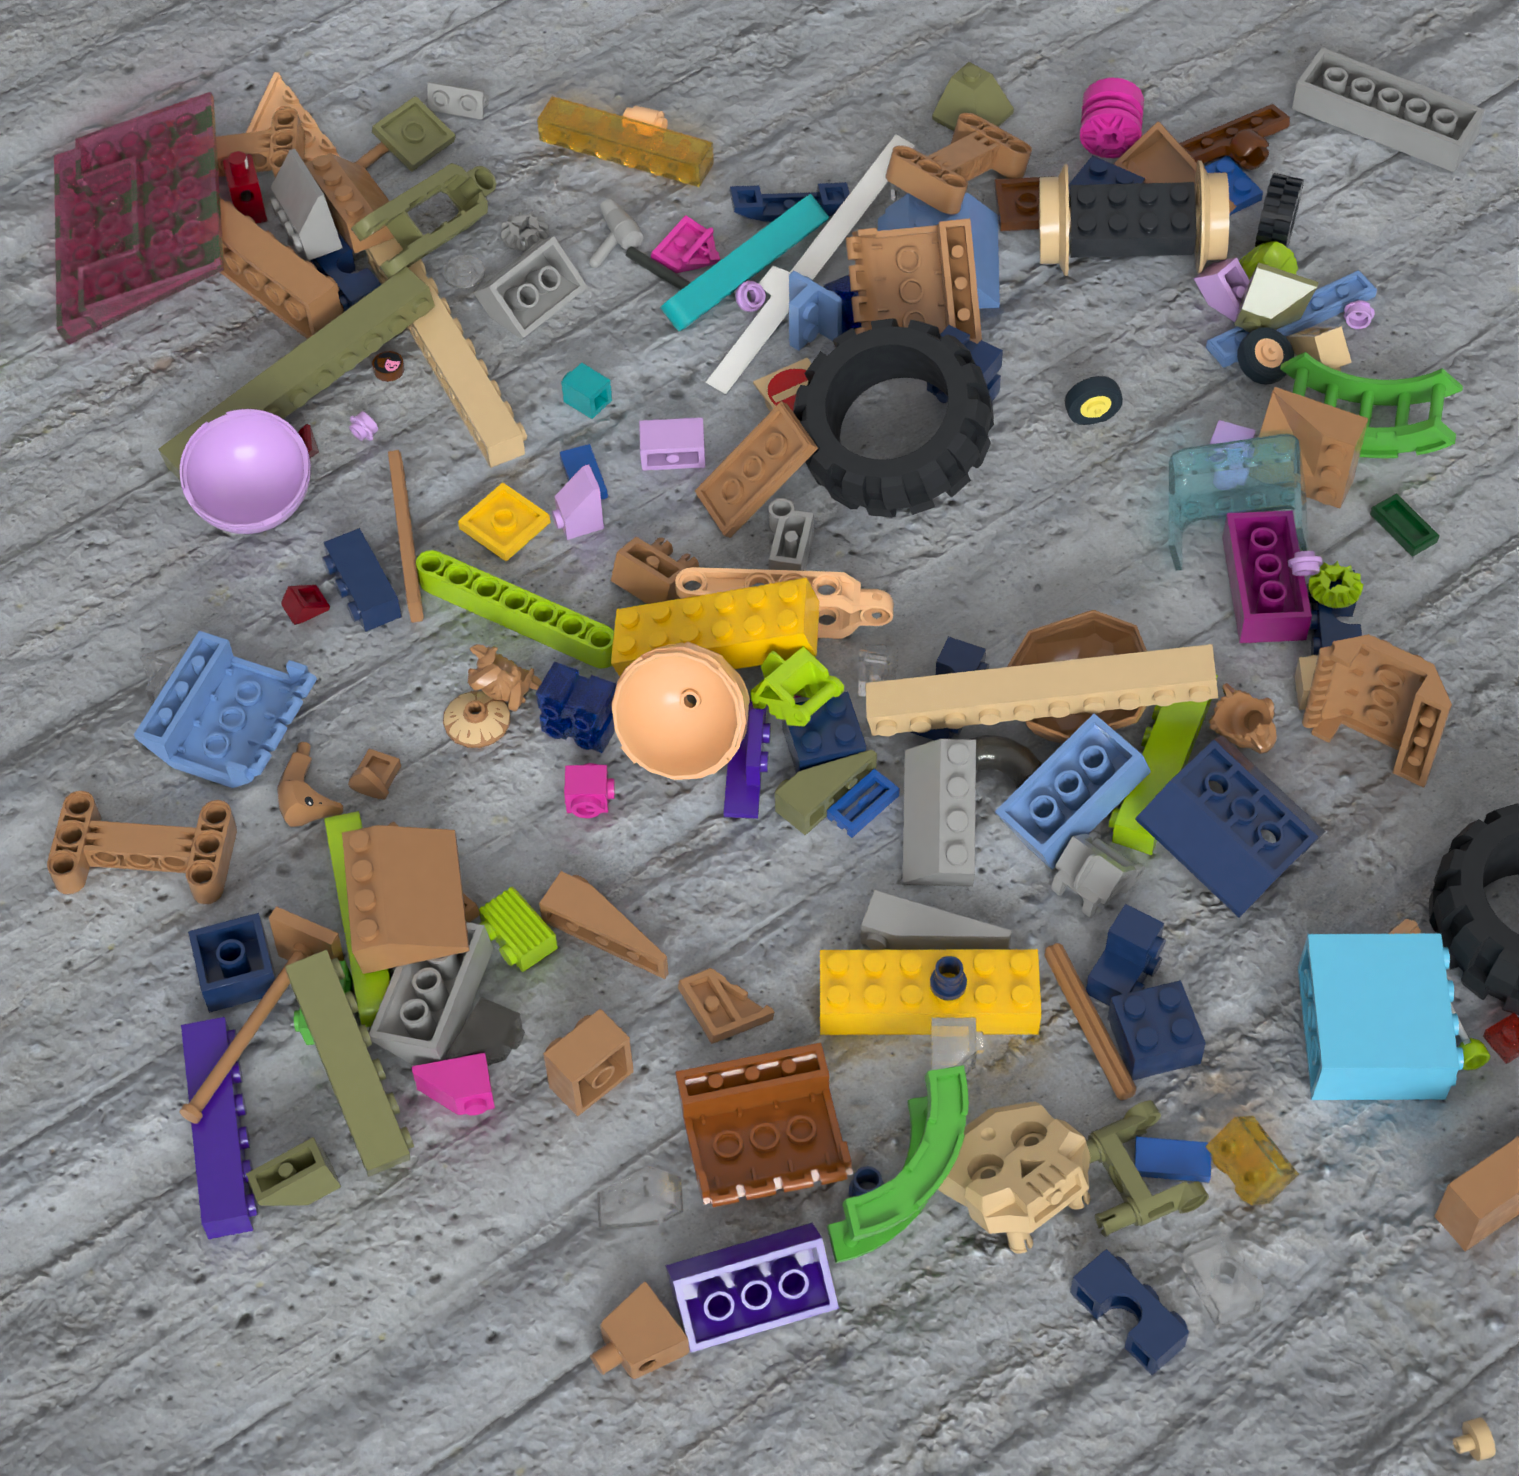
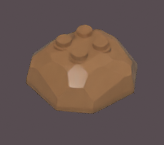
(1078, 638)

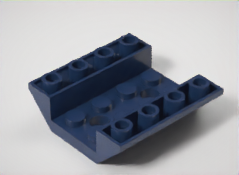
(1221, 833)

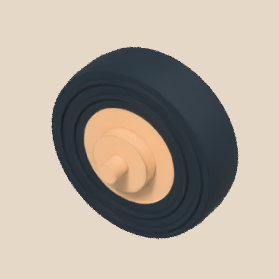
(1262, 355)

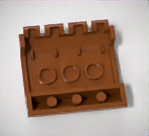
(762, 1125)

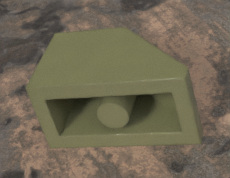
(294, 1177)

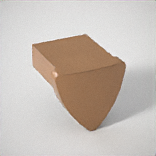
(375, 774)

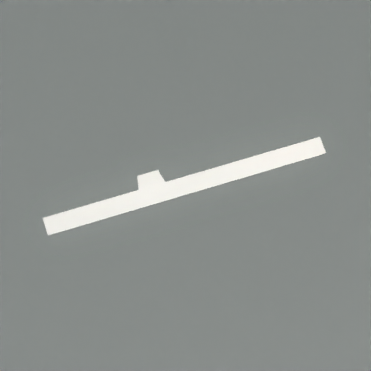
(777, 280)

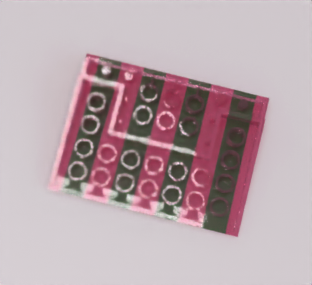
(136, 215)

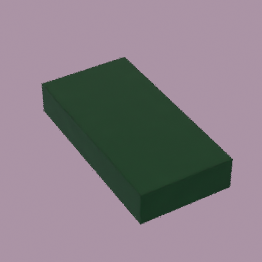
(1404, 525)

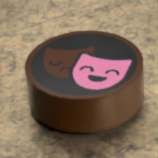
(388, 366)

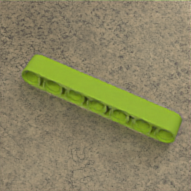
(515, 608)
(370, 986)

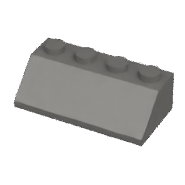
(303, 209)
(940, 813)
(431, 1002)

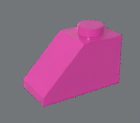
(457, 1084)

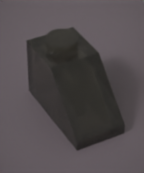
(490, 1031)

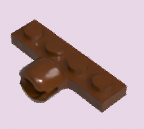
(1240, 138)

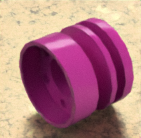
(1111, 117)

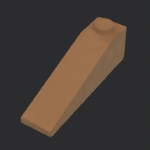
(587, 915)

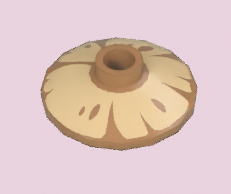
(476, 729)

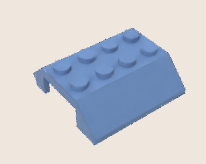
(912, 212)
(222, 712)

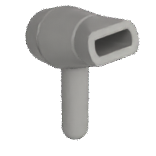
(623, 231)

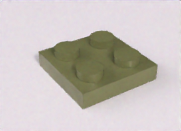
(413, 133)

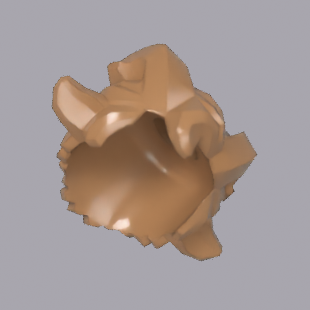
(501, 677)
(1245, 720)

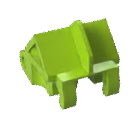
(797, 676)

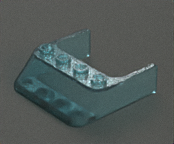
(1235, 478)

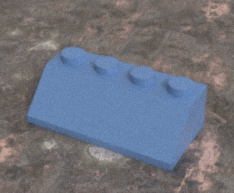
(1073, 789)

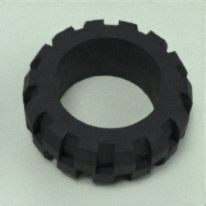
(884, 355)
(1461, 913)

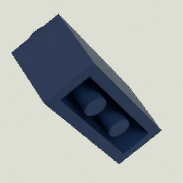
(361, 580)

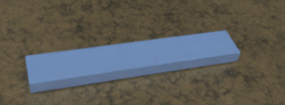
(1324, 304)

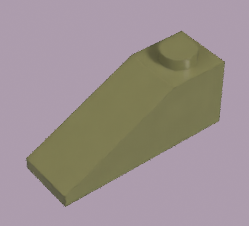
(814, 790)

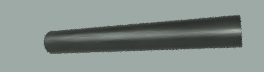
(656, 268)

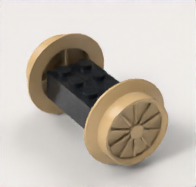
(1134, 219)

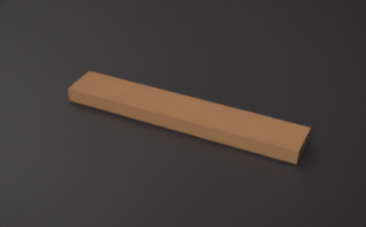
(405, 536)

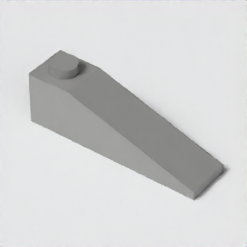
(908, 925)

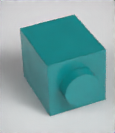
(586, 390)

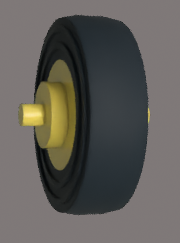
(1093, 400)

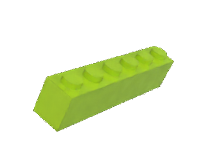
(1166, 753)

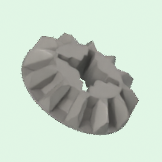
(537, 231)

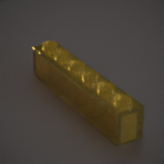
(625, 141)

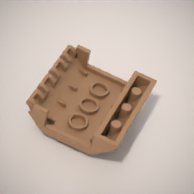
(916, 276)
(1383, 696)

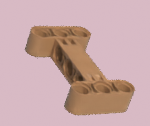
(266, 147)
(943, 175)
(142, 847)

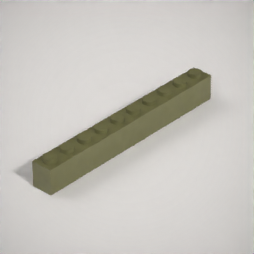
(321, 357)

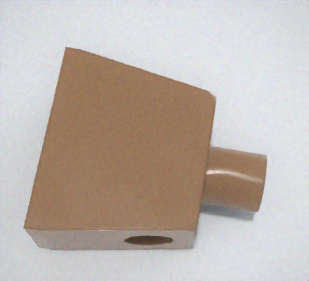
(640, 1336)

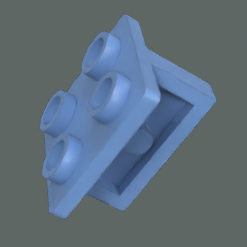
(812, 311)

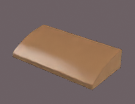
(1160, 159)

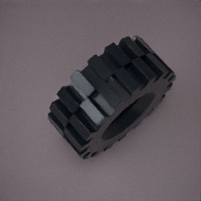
(1279, 209)

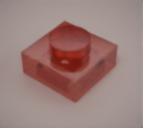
(1504, 1037)

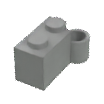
(792, 536)

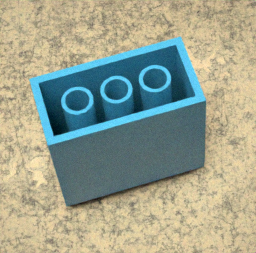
(1378, 1017)

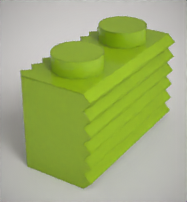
(517, 929)

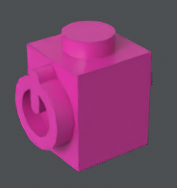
(588, 789)

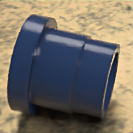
(945, 987)
(864, 1174)

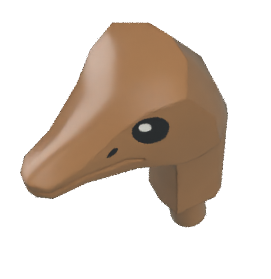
(296, 799)

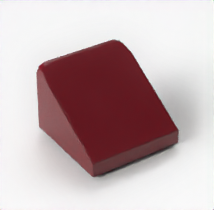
(304, 603)

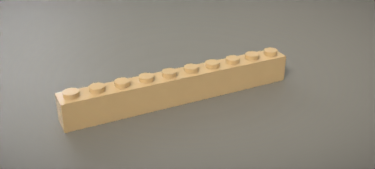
(458, 370)
(1042, 690)

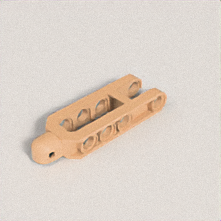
(848, 604)

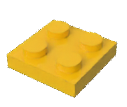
(504, 521)

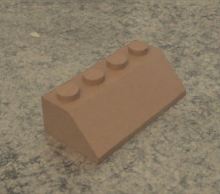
(350, 197)

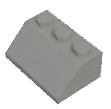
(531, 288)

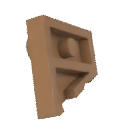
(721, 1006)

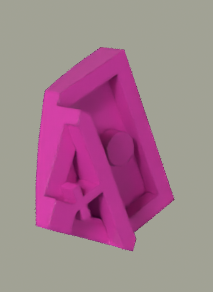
(687, 247)

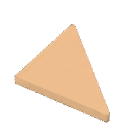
(279, 96)

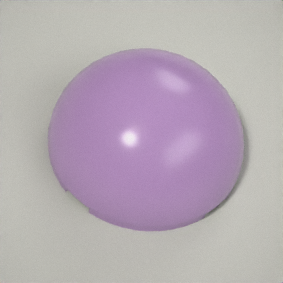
(245, 471)

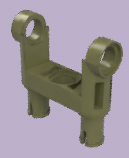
(1139, 1205)

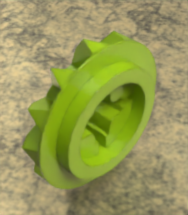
(1340, 595)

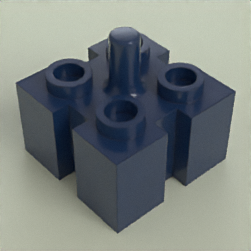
(983, 355)

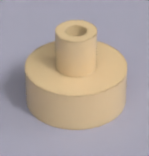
(1475, 1439)

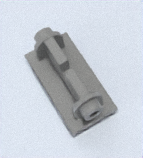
(456, 100)

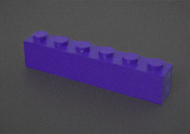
(219, 1136)

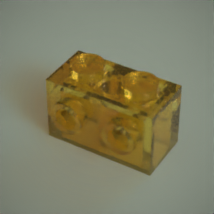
(1251, 1160)

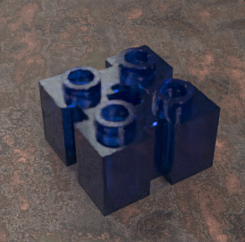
(576, 707)

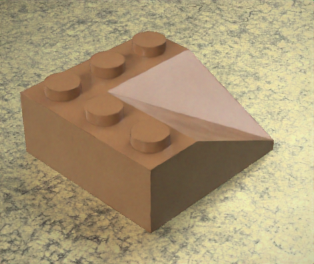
(1327, 439)

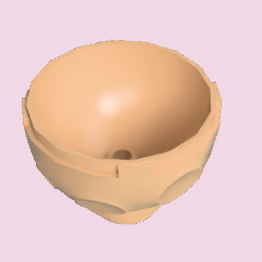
(668, 731)

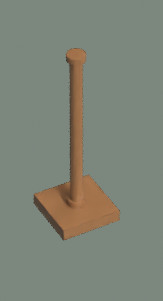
(294, 941)

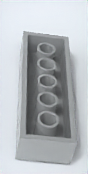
(1388, 109)

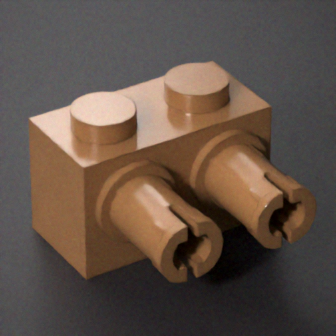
(649, 570)

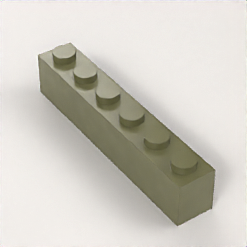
(348, 1063)

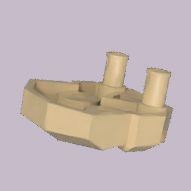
(1019, 1171)

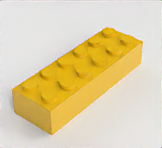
(733, 623)
(893, 996)

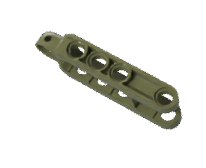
(464, 189)

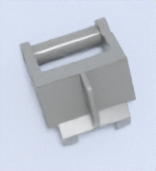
(1094, 871)

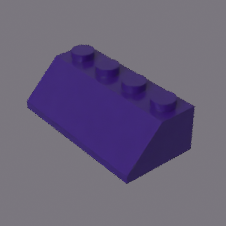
(752, 1286)

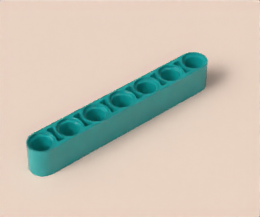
(744, 262)

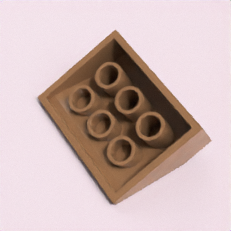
(403, 895)

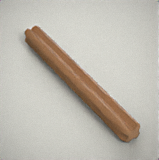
(1090, 1022)

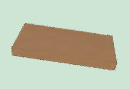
(756, 469)

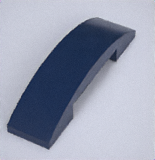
(767, 207)

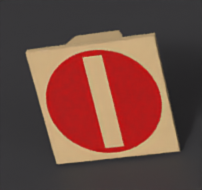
(783, 384)

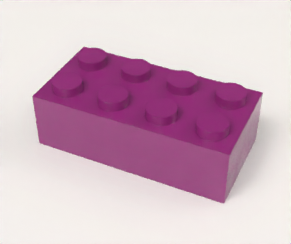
(1265, 594)

